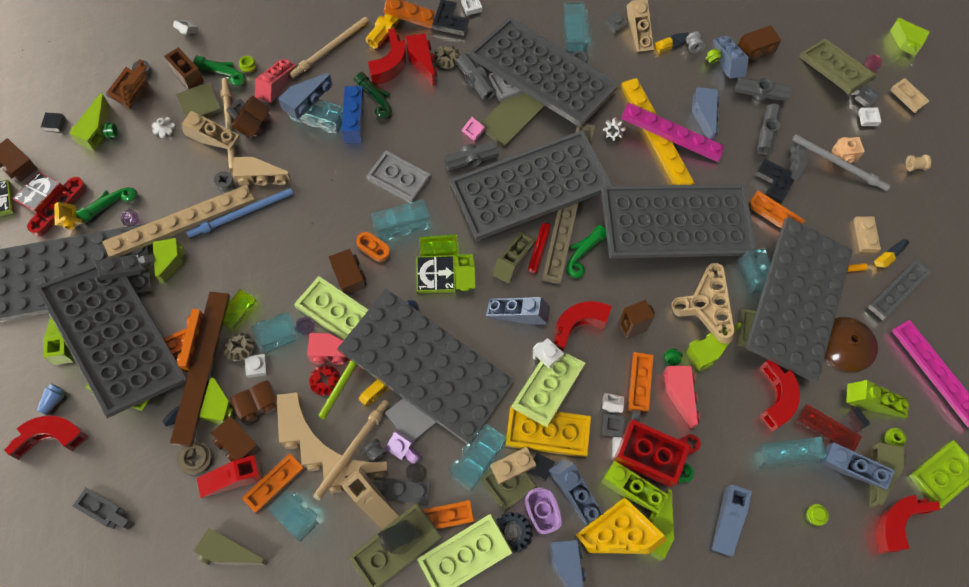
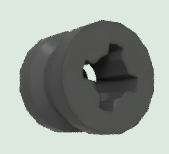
(222, 186)
(374, 451)

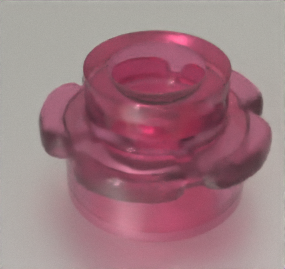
(873, 62)

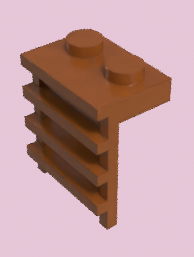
(129, 85)

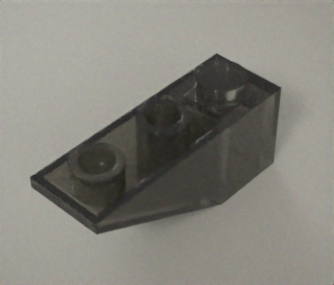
(399, 538)

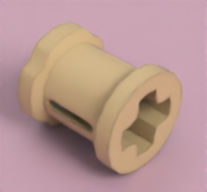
(918, 162)

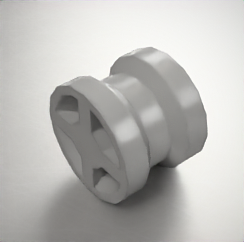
(695, 42)

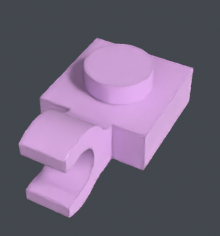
(400, 446)

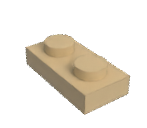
(909, 95)
(867, 235)
(512, 466)

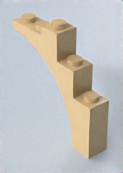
(314, 454)

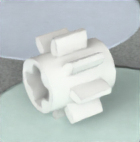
(611, 132)

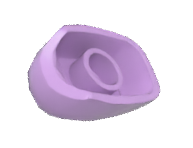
(543, 510)

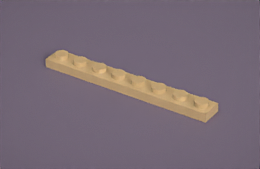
(178, 222)

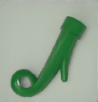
(237, 78)
(126, 194)
(584, 247)

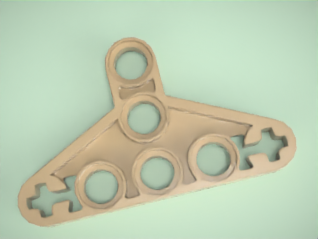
(709, 313)

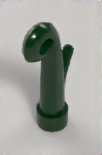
(376, 93)

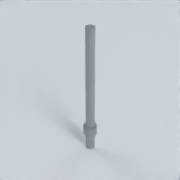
(871, 179)

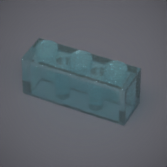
(576, 27)
(323, 116)
(401, 220)
(790, 453)
(477, 457)

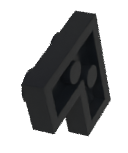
(446, 21)
(779, 177)

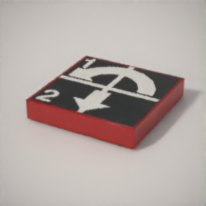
(38, 192)

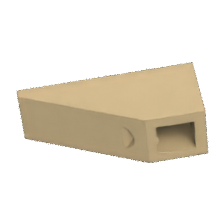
(640, 24)
(208, 132)
(257, 172)
(369, 498)

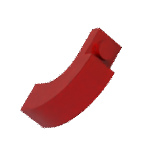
(392, 64)
(580, 314)
(786, 395)
(44, 428)
(893, 520)

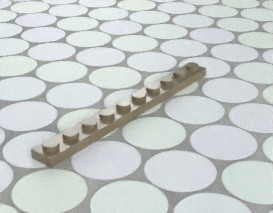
(562, 231)

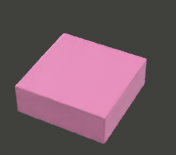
(473, 129)

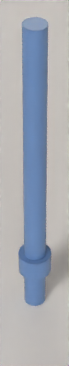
(206, 227)

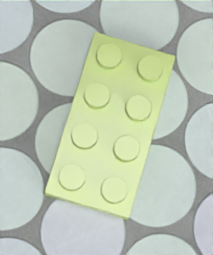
(330, 308)
(548, 389)
(465, 554)

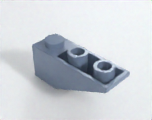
(733, 59)
(302, 96)
(705, 110)
(520, 310)
(857, 466)
(576, 490)
(731, 519)
(566, 562)

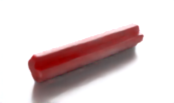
(539, 248)

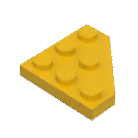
(621, 531)

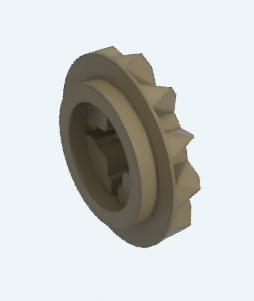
(445, 62)
(239, 354)
(201, 464)

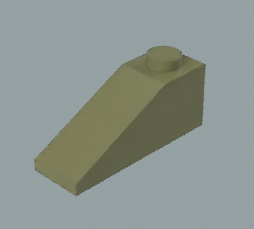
(513, 257)
(891, 457)
(221, 550)

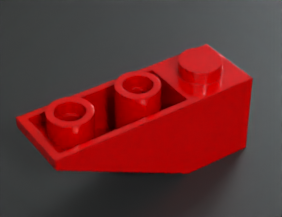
(420, 57)
(230, 476)

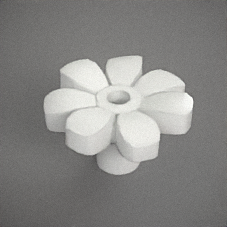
(163, 127)

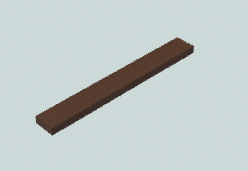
(200, 369)

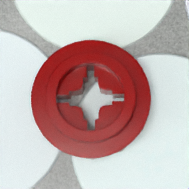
(321, 388)

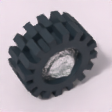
(516, 530)

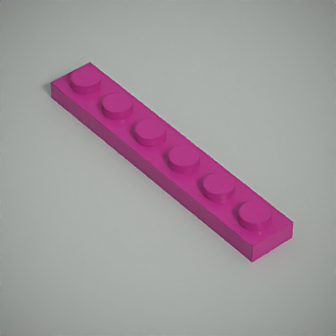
(673, 132)
(934, 368)

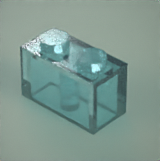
(755, 268)
(275, 332)
(293, 515)

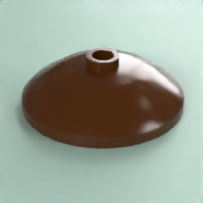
(847, 354)

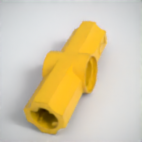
(380, 31)

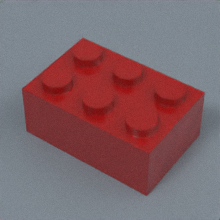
(652, 453)

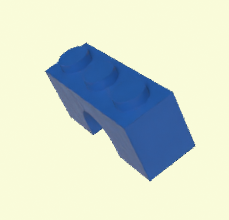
(352, 114)

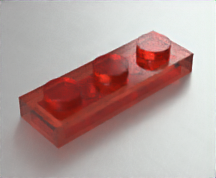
(828, 428)

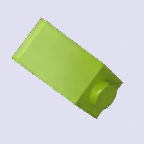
(909, 36)
(167, 258)
(464, 271)
(216, 405)

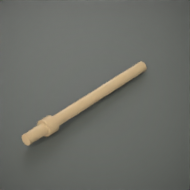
(305, 65)
(226, 96)
(374, 419)

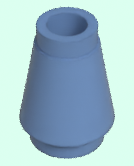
(51, 397)

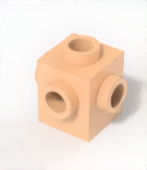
(849, 149)

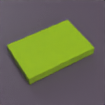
(943, 474)

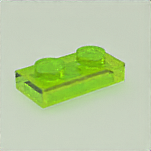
(438, 245)
(238, 308)

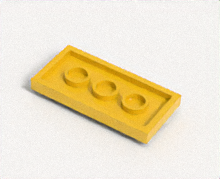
(565, 434)

